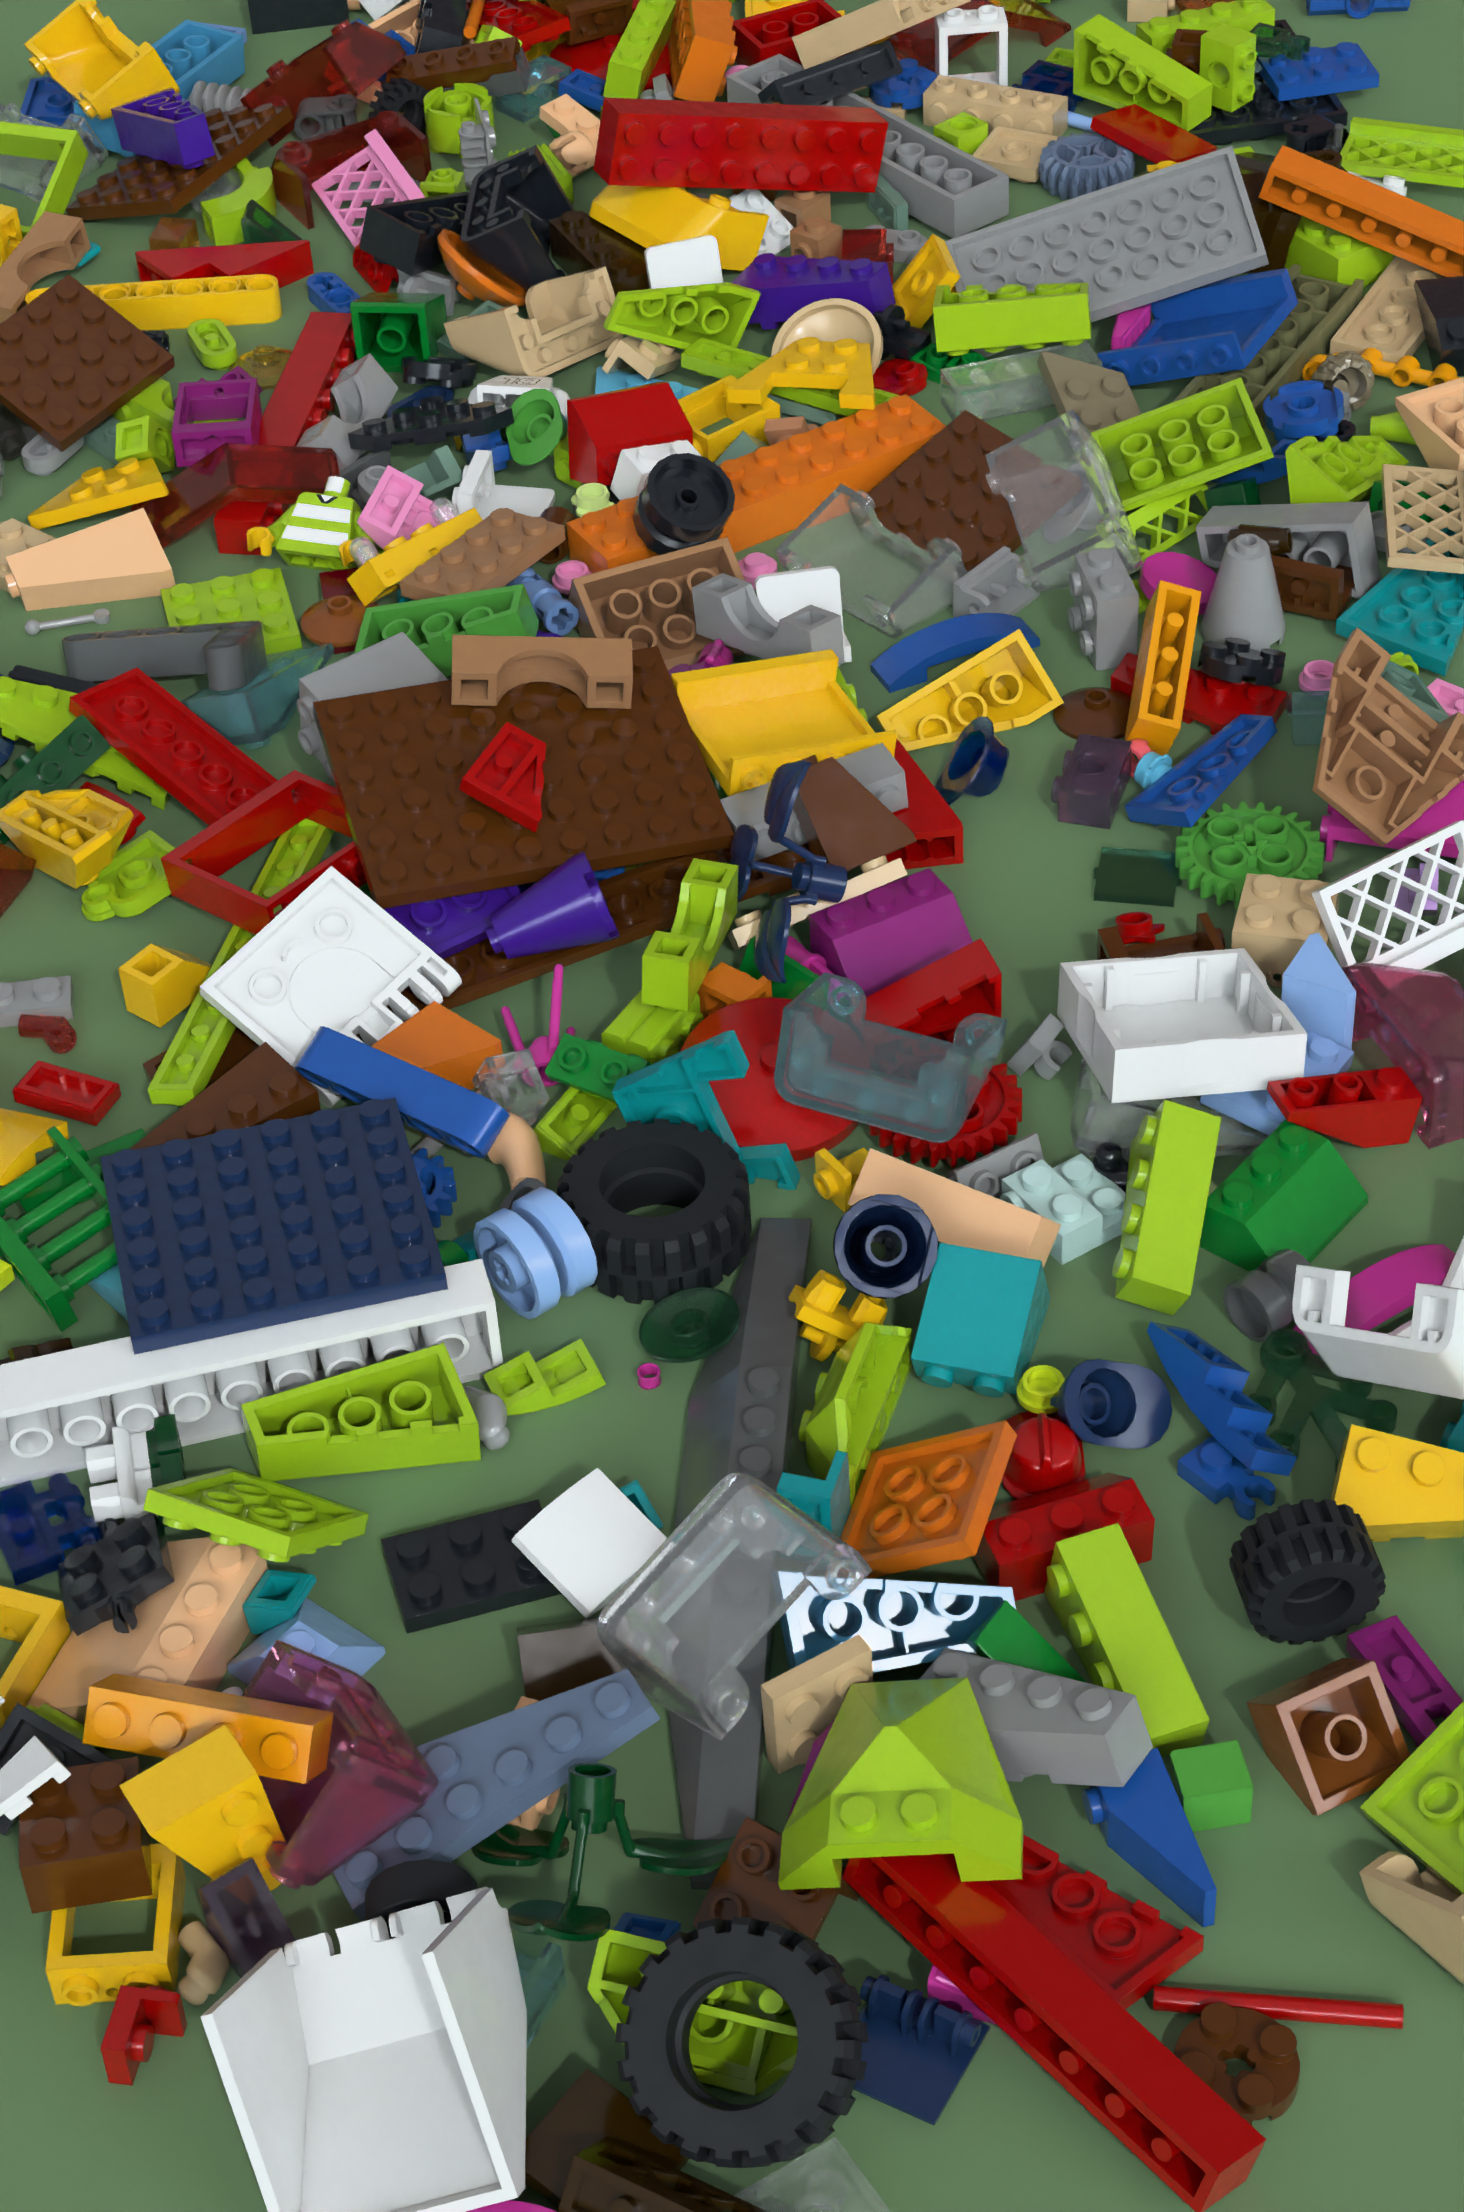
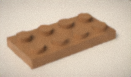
(485, 556)

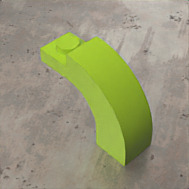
(224, 214)

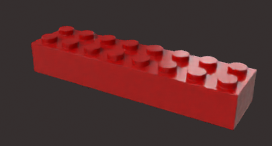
(739, 145)

